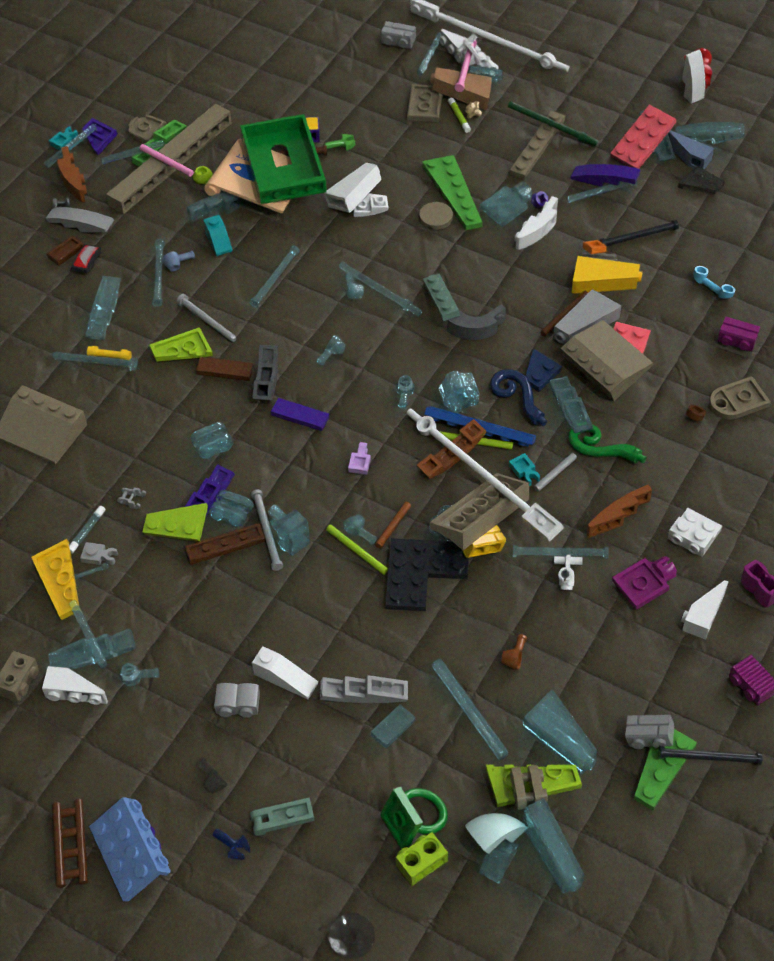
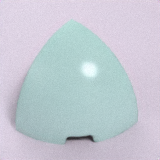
(493, 828)

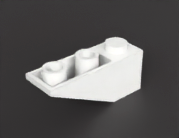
(452, 43)
(67, 685)

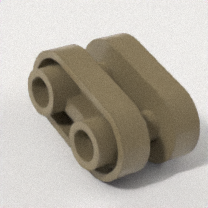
(535, 777)

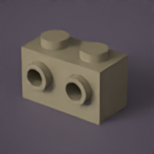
(17, 676)

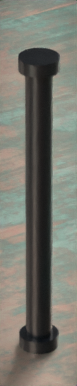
(649, 231)
(710, 755)

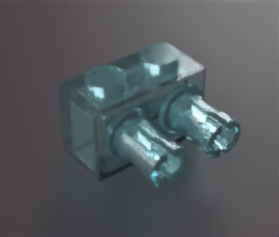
(291, 529)

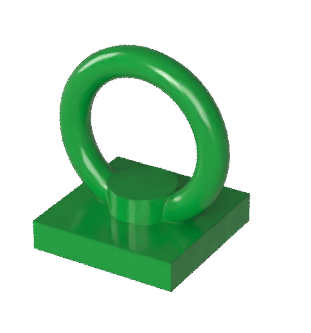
(403, 819)

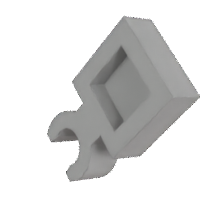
(96, 553)

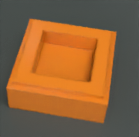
(594, 247)

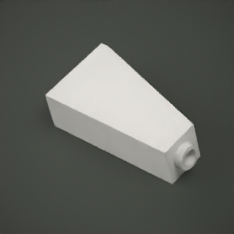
(353, 188)

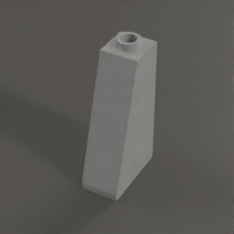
(586, 313)

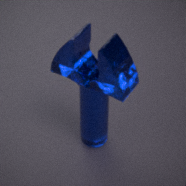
(233, 844)

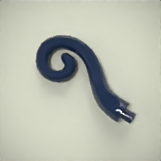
(531, 411)

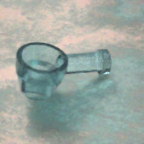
(354, 290)
(334, 346)
(405, 388)
(354, 526)
(133, 677)

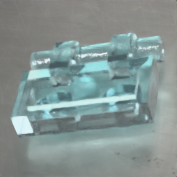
(496, 74)

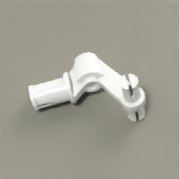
(479, 57)
(566, 574)

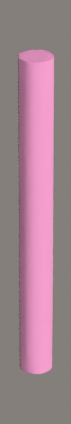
(165, 159)

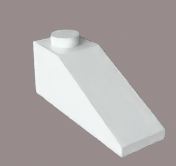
(703, 612)
(283, 673)

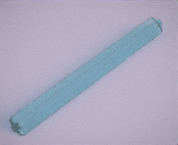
(470, 709)

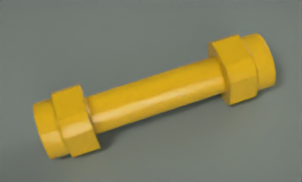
(95, 351)

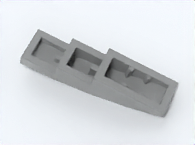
(82, 219)
(367, 690)

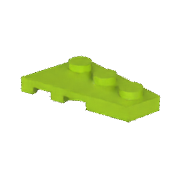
(182, 346)
(177, 523)

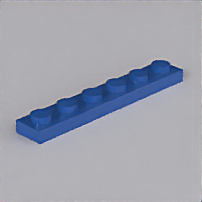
(504, 432)

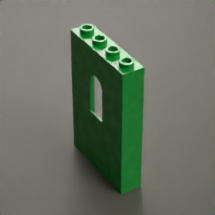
(285, 182)

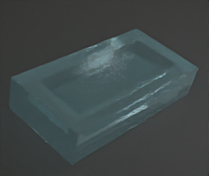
(393, 726)

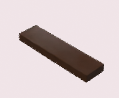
(224, 544)

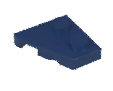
(541, 370)

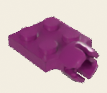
(645, 580)

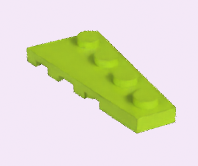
(556, 780)

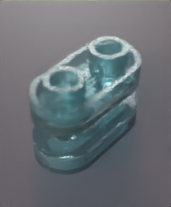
(212, 440)
(231, 508)

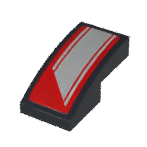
(85, 258)

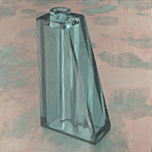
(560, 732)
(552, 846)

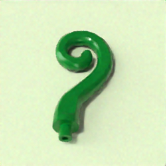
(619, 450)

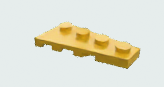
(58, 576)

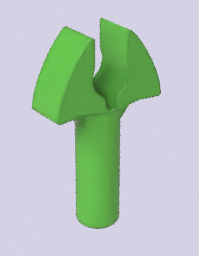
(347, 141)

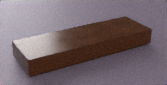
(225, 368)

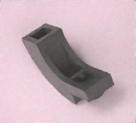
(479, 327)
(267, 373)

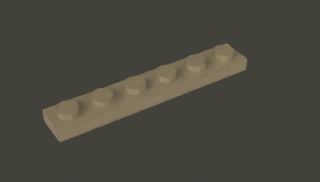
(536, 147)

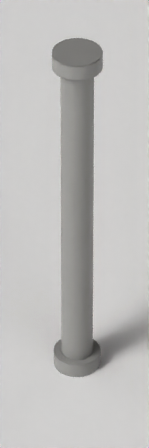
(276, 563)

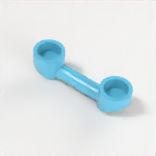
(700, 275)

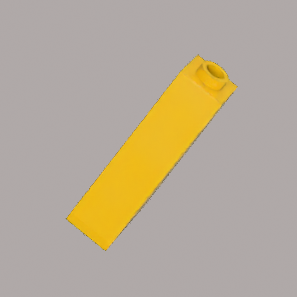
(604, 275)

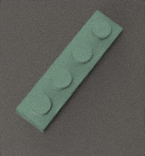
(441, 297)

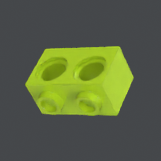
(425, 862)

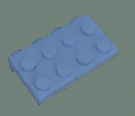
(129, 847)

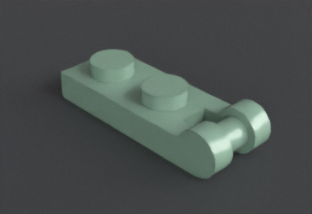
(282, 816)

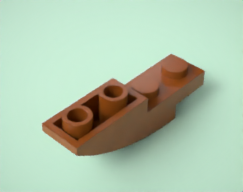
(71, 176)

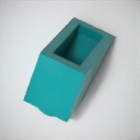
(217, 235)

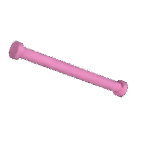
(459, 87)

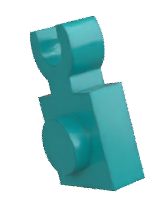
(62, 139)
(524, 467)

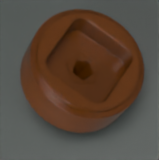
(695, 412)

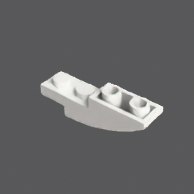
(537, 226)

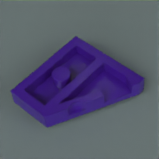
(101, 136)

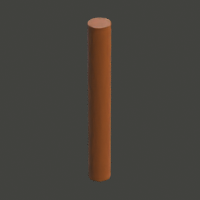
(392, 525)

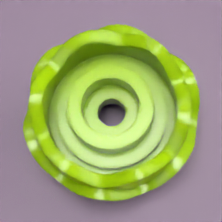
(202, 175)

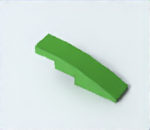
(166, 133)

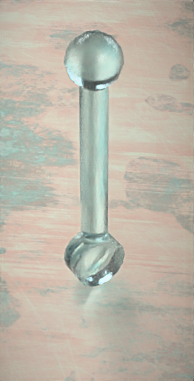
(105, 566)

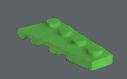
(661, 772)

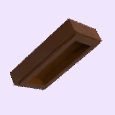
(65, 250)

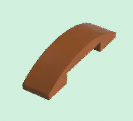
(445, 459)

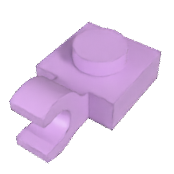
(360, 461)

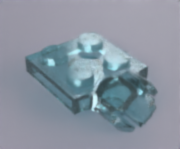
(507, 203)

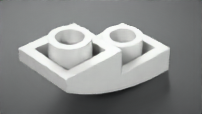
(374, 206)

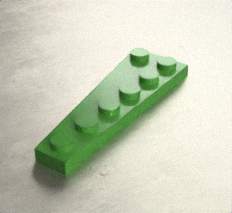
(453, 187)

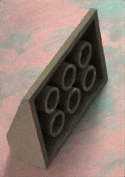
(606, 359)
(40, 424)

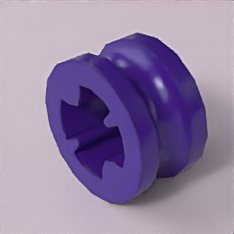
(542, 196)

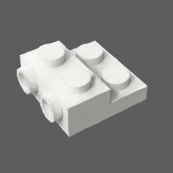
(694, 532)

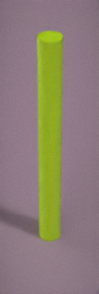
(484, 441)
(357, 549)

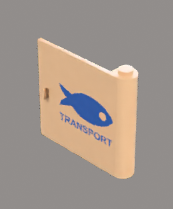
(237, 179)

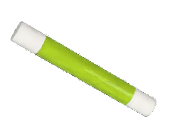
(459, 115)

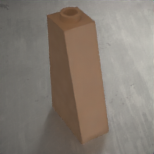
(476, 86)

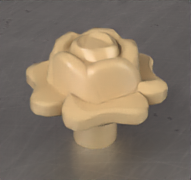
(473, 109)

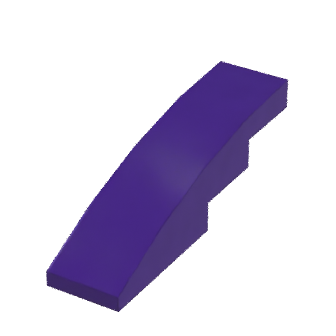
(599, 173)
(210, 487)

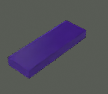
(300, 414)

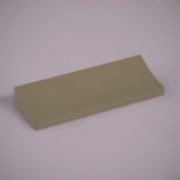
(479, 511)

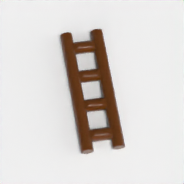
(79, 852)

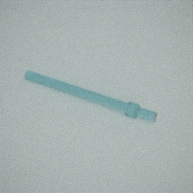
(405, 303)

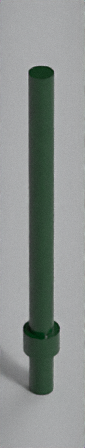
(582, 136)

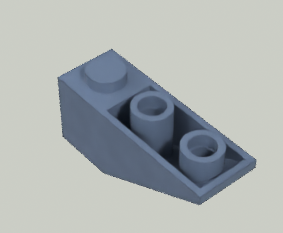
(691, 151)

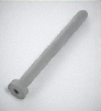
(183, 300)

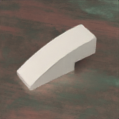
(694, 77)

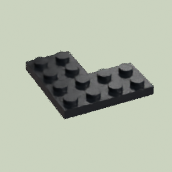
(416, 561)

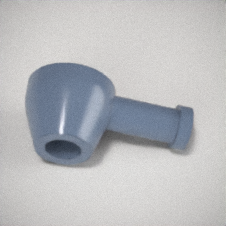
(172, 259)

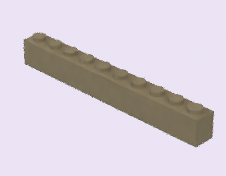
(179, 149)

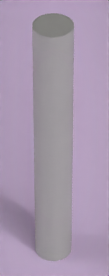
(556, 471)

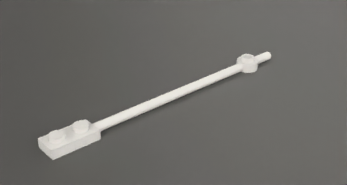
(432, 13)
(533, 515)

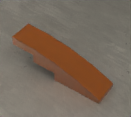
(614, 514)

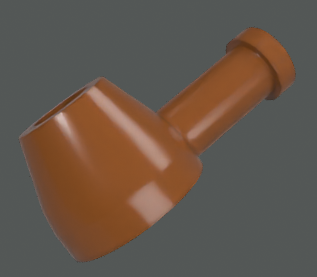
(513, 657)

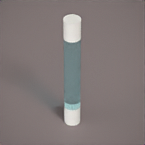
(86, 529)

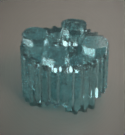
(459, 391)

